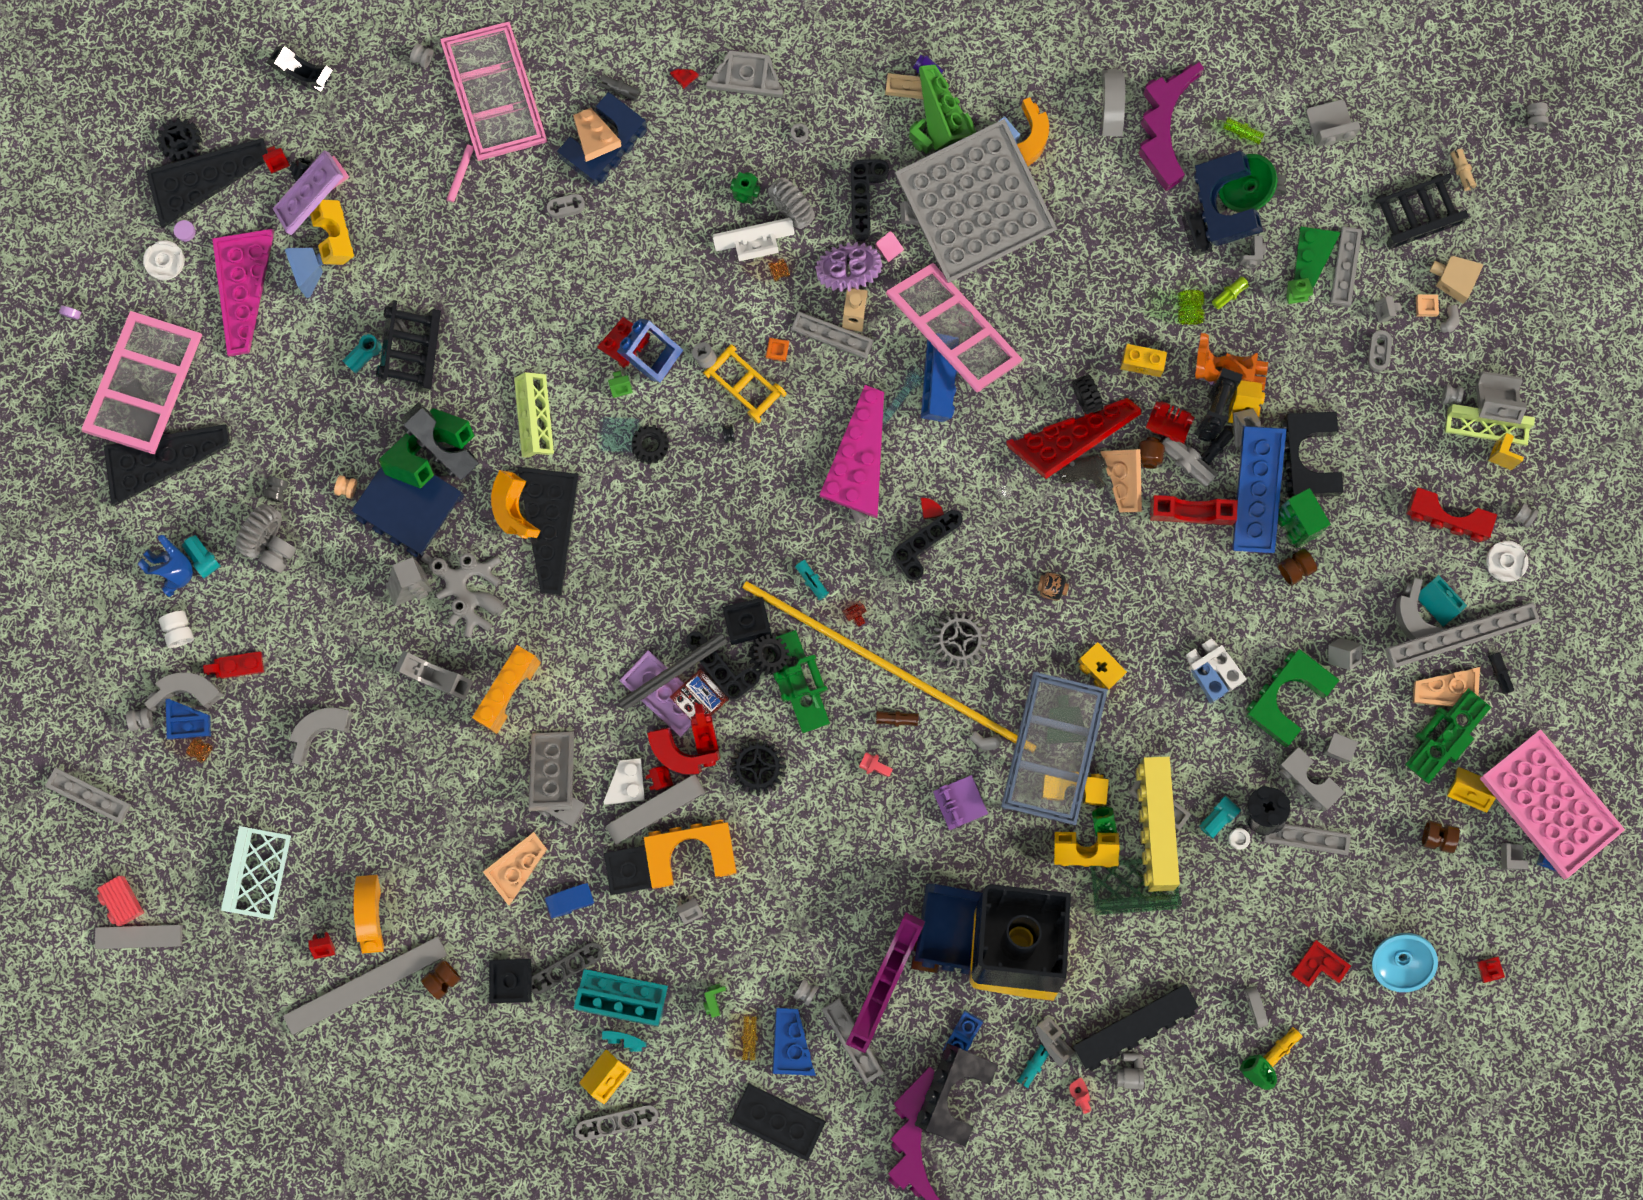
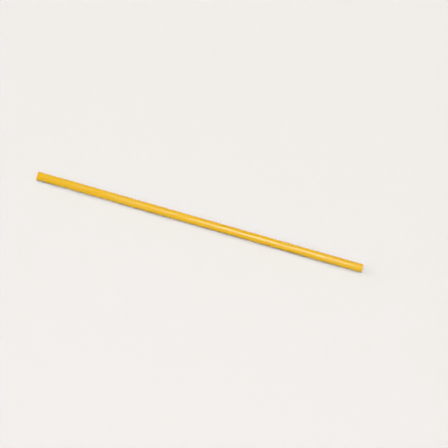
(880, 662)

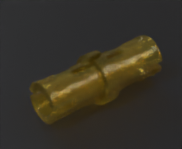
(749, 1038)

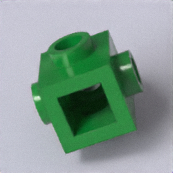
(748, 193)

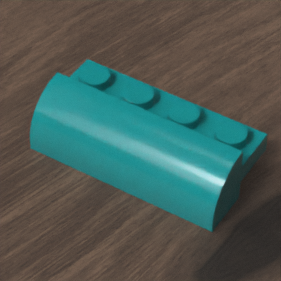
(621, 998)

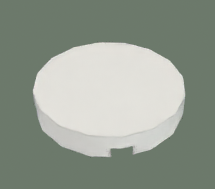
(169, 263)
(1501, 566)

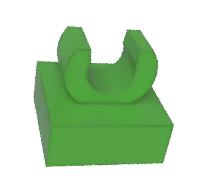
(620, 385)

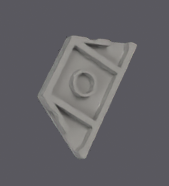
(746, 74)

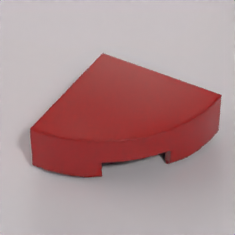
(684, 76)
(930, 508)

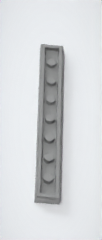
(1461, 635)
(365, 985)

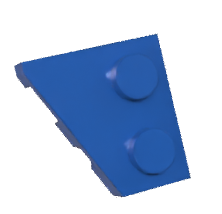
(185, 722)

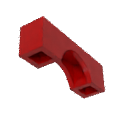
(1426, 507)
(1201, 512)

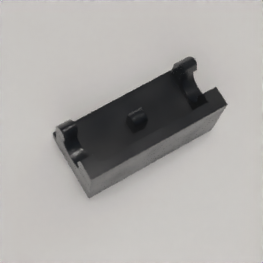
(1196, 233)

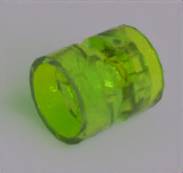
(1191, 304)

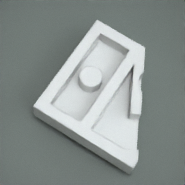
(626, 783)

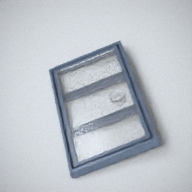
(1054, 748)

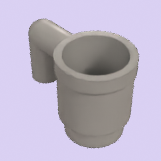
(1131, 1077)

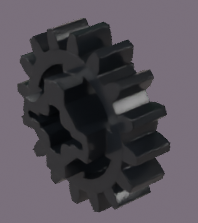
(183, 147)

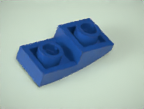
(569, 900)
(965, 1031)

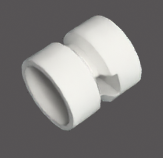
(176, 629)

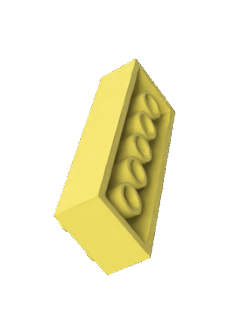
(1158, 824)

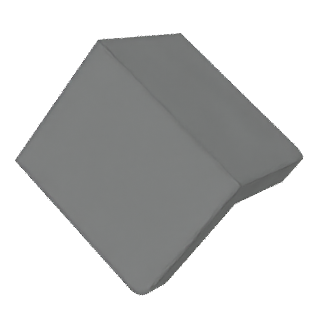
(1344, 653)
(1341, 748)
(1512, 857)

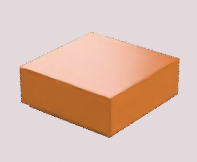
(777, 349)

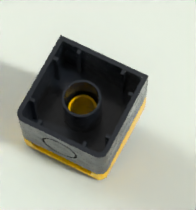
(1020, 941)

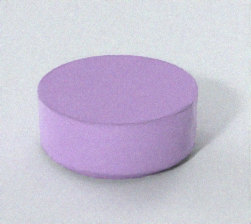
(184, 230)
(70, 312)

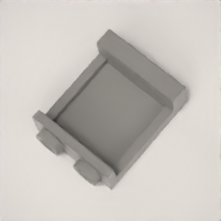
(1500, 397)

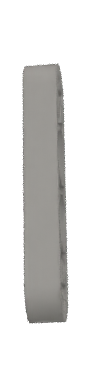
(616, 1119)

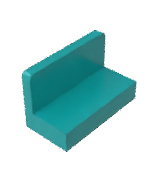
(1441, 600)

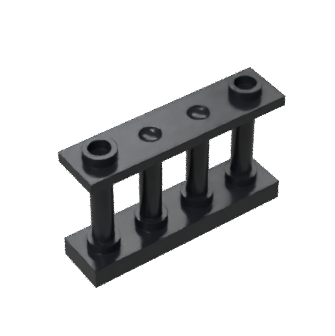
(1417, 230)
(427, 340)
(1220, 393)

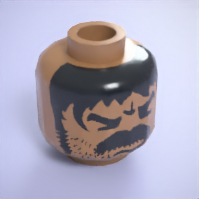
(1052, 586)

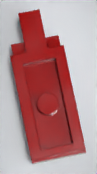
(236, 665)
(703, 731)

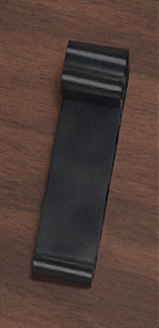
(863, 200)
(929, 541)
(718, 664)

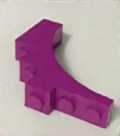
(1157, 123)
(885, 982)
(908, 1139)

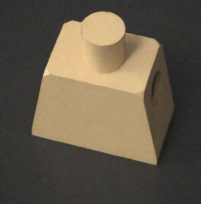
(1457, 277)
(855, 308)

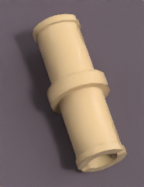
(1463, 169)

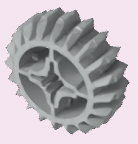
(791, 202)
(258, 531)
(950, 642)

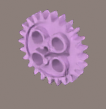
(833, 268)

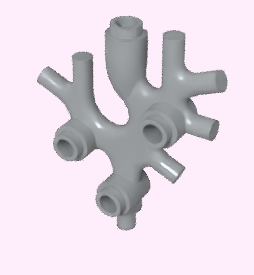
(456, 586)

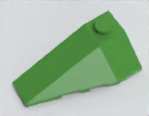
(943, 115)

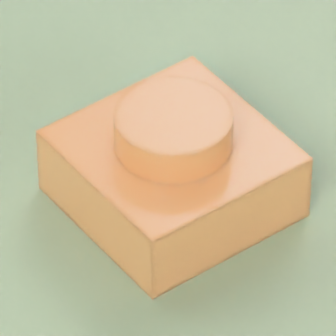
(1427, 305)

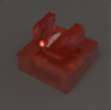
(855, 613)

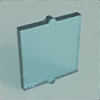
(618, 434)

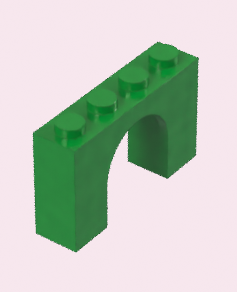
(401, 461)
(1265, 711)

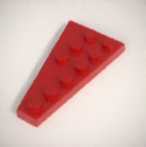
(1069, 439)

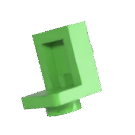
(919, 139)
(1299, 291)
(711, 1006)

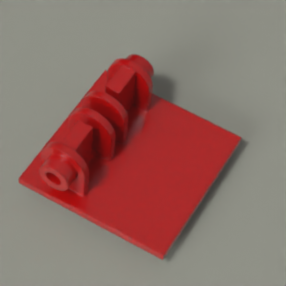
(612, 341)
(1168, 424)

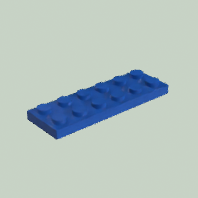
(1259, 489)

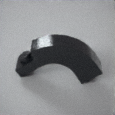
(299, 70)

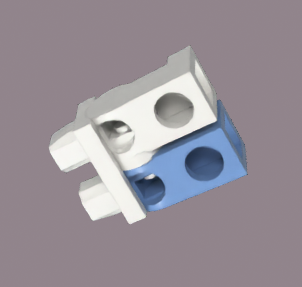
(1215, 671)

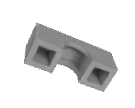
(1296, 767)

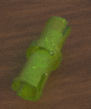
(1243, 130)

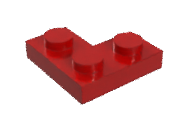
(1318, 960)

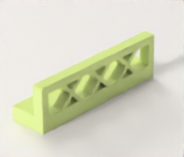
(1470, 413)
(527, 418)

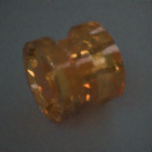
(778, 269)
(199, 750)

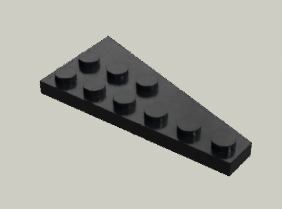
(192, 181)
(135, 471)
(550, 508)

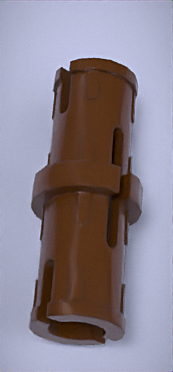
(897, 718)

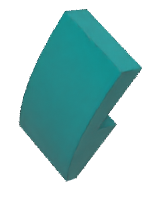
(630, 1041)

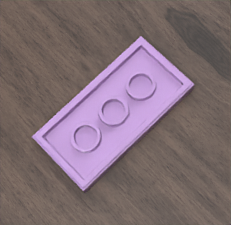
(308, 192)
(659, 701)

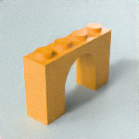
(492, 708)
(660, 848)

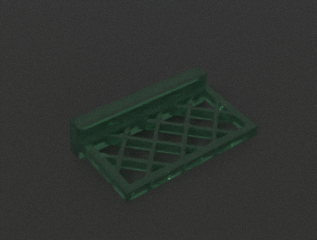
(1130, 904)

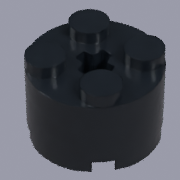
(1269, 799)

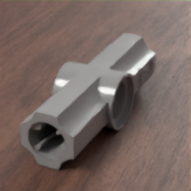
(1189, 461)

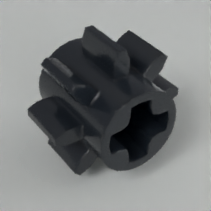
(299, 167)

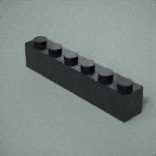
(1134, 1027)

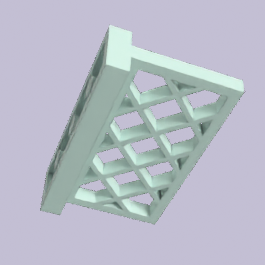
(237, 870)

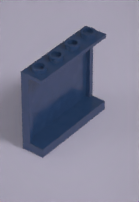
(406, 512)
(947, 928)

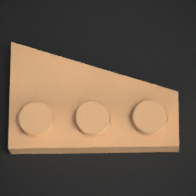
(594, 134)
(1125, 473)
(1446, 689)
(515, 867)

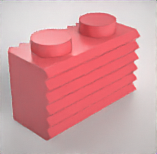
(119, 901)

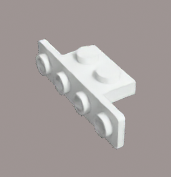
(754, 240)

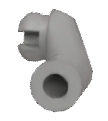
(986, 744)

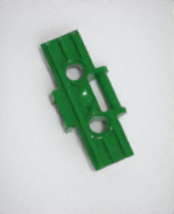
(794, 686)
(1452, 740)

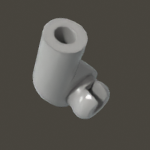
(1453, 320)

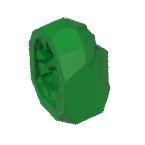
(1104, 820)
(1259, 1072)

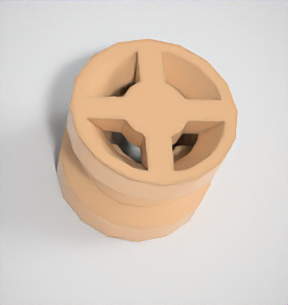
(345, 487)

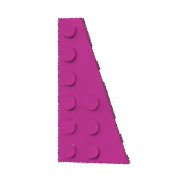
(241, 275)
(856, 467)

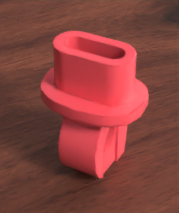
(871, 763)
(1081, 1098)

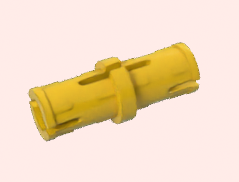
(1283, 1046)

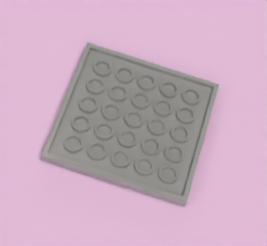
(975, 201)

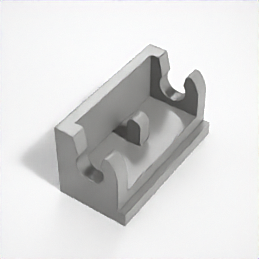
(1241, 419)

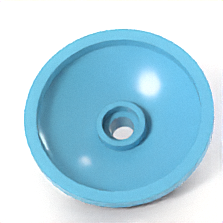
(1404, 973)

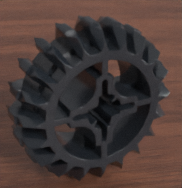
(767, 767)

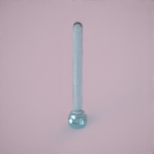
(912, 381)

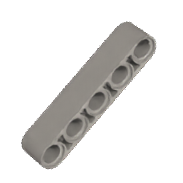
(654, 809)

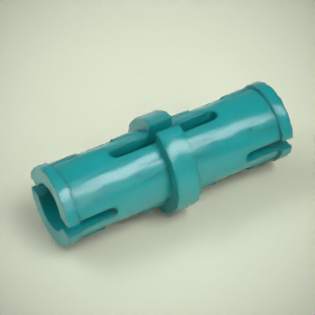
(820, 591)
(1033, 1066)

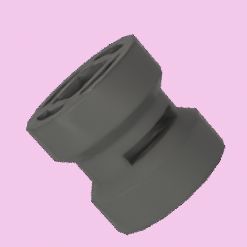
(275, 489)

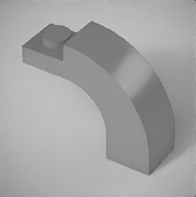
(1113, 102)
(1408, 615)
(433, 676)
(171, 685)
(312, 725)

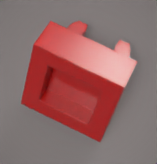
(275, 159)
(660, 777)
(321, 947)
(1490, 969)

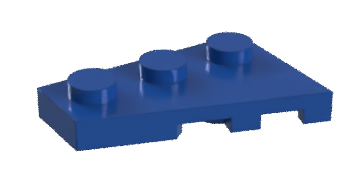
(790, 1046)

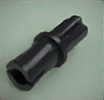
(1217, 446)
(1501, 673)

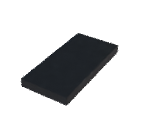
(778, 1122)

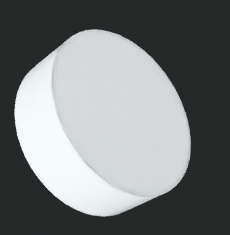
(1239, 838)

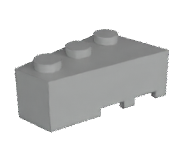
(407, 582)

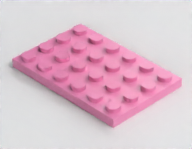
(1552, 804)

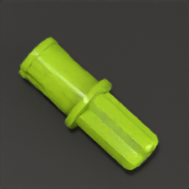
(1230, 292)

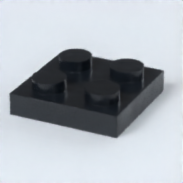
(746, 621)
(627, 870)
(510, 981)

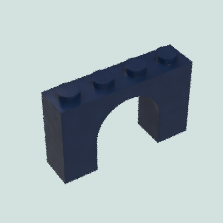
(629, 128)
(1211, 178)

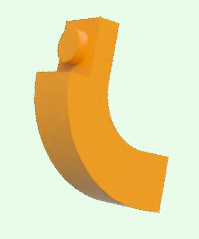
(1036, 142)
(505, 505)
(366, 913)

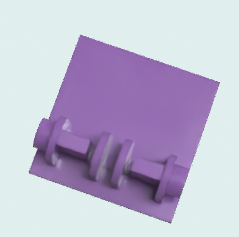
(960, 802)

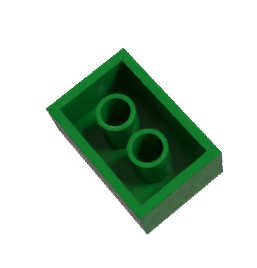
(1302, 518)

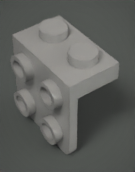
(1331, 123)

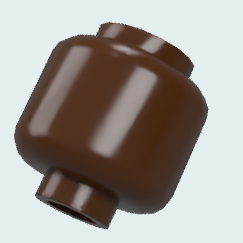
(1151, 453)

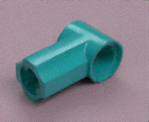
(360, 354)
(202, 558)
(1222, 814)

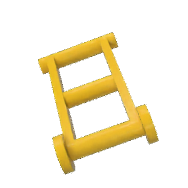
(754, 413)

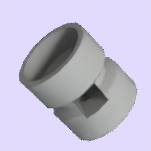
(277, 554)

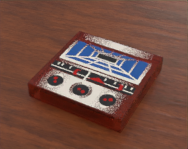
(696, 691)

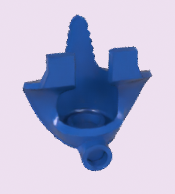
(176, 566)

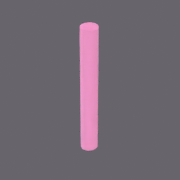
(460, 173)

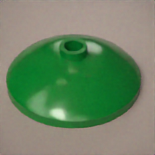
(1263, 176)

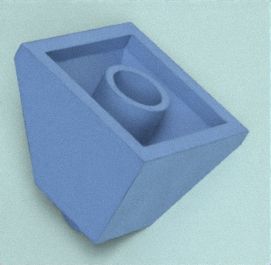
(305, 268)

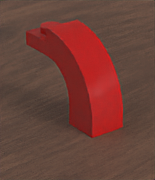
(673, 758)

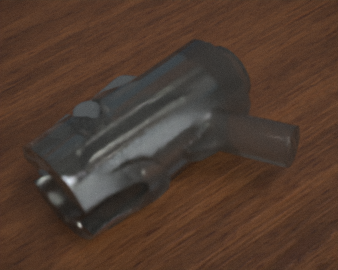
(1084, 467)

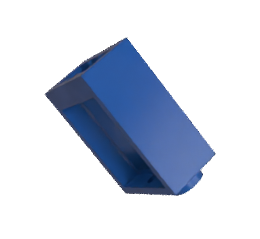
(664, 361)

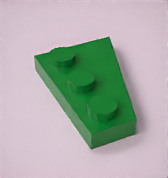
(1313, 252)

